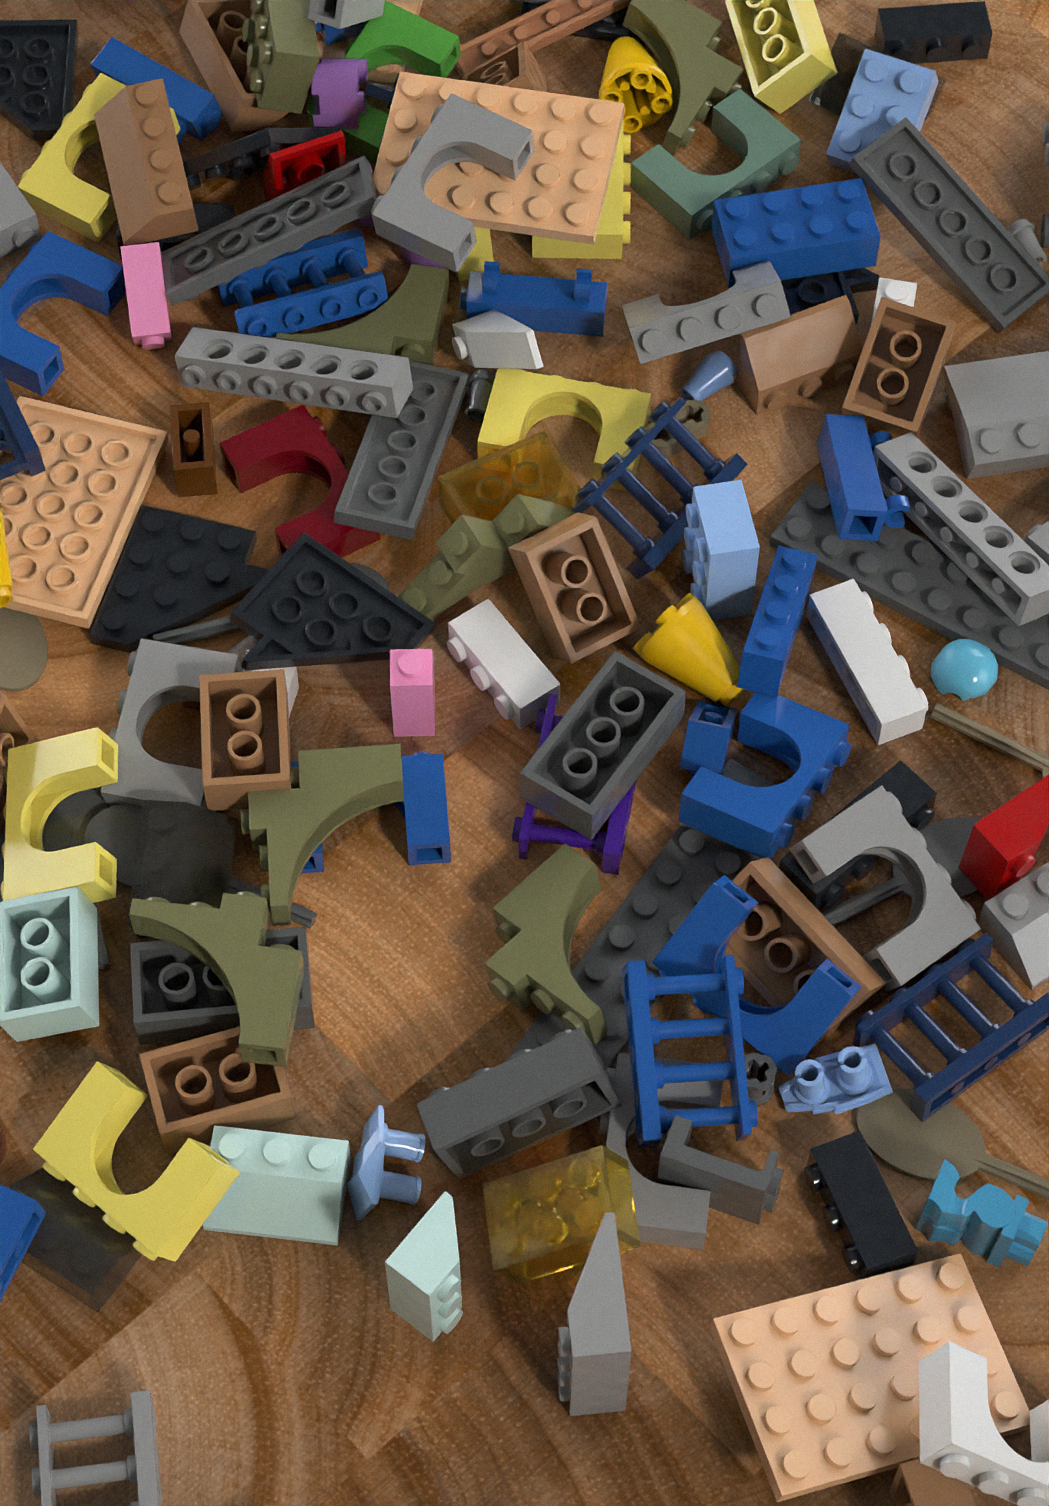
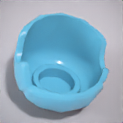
(964, 669)

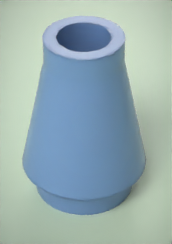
(711, 376)

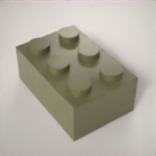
(281, 53)

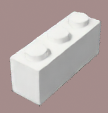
(501, 663)

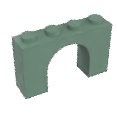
(689, 197)

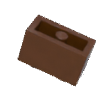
(193, 449)

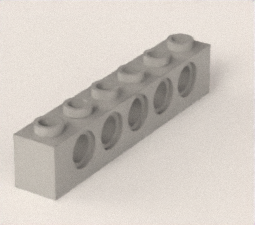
(294, 372)
(965, 528)

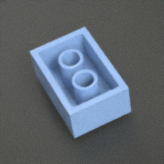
(879, 98)
(721, 549)

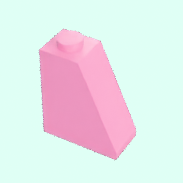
(146, 295)
(412, 692)

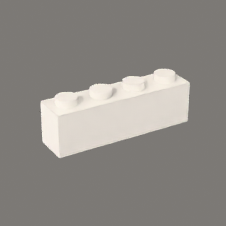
(866, 661)

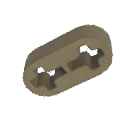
(693, 409)

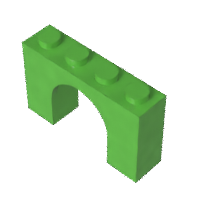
(401, 40)

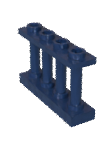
(671, 524)
(963, 1065)

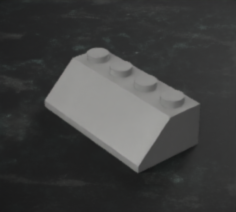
(1020, 925)

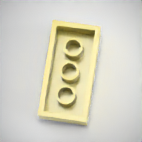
(781, 48)

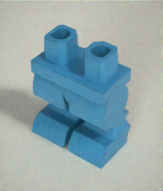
(984, 1222)

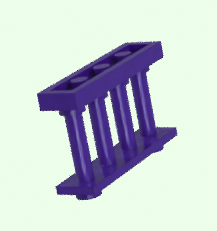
(606, 843)

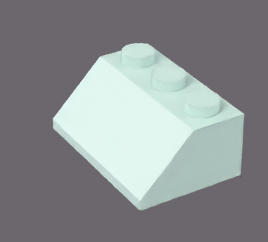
(284, 1187)
(426, 1273)

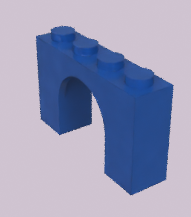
(51, 271)
(422, 810)
(765, 817)
(781, 1031)

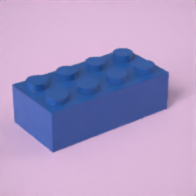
(798, 230)

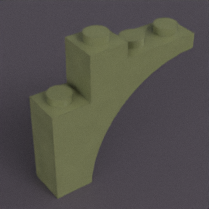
(686, 47)
(402, 326)
(478, 553)
(324, 795)
(538, 933)
(232, 944)

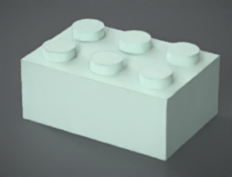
(48, 964)

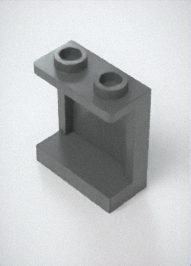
(732, 1186)

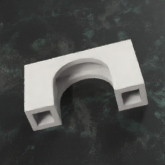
(962, 1437)

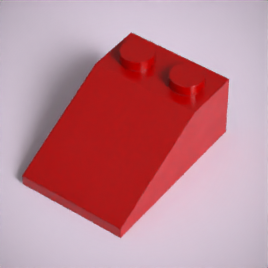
(302, 164)
(1007, 841)

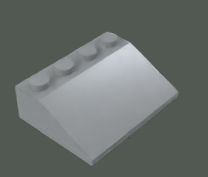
(1001, 413)
(596, 1342)

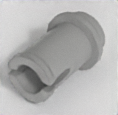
(1025, 234)

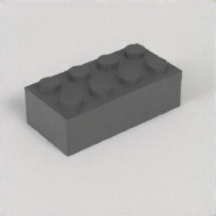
(602, 745)
(184, 999)
(518, 1103)

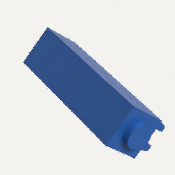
(193, 106)
(539, 301)
(854, 479)

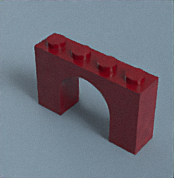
(296, 445)

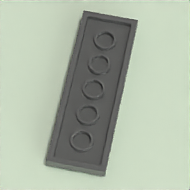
(952, 224)
(269, 231)
(402, 456)

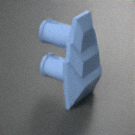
(837, 1082)
(370, 1180)

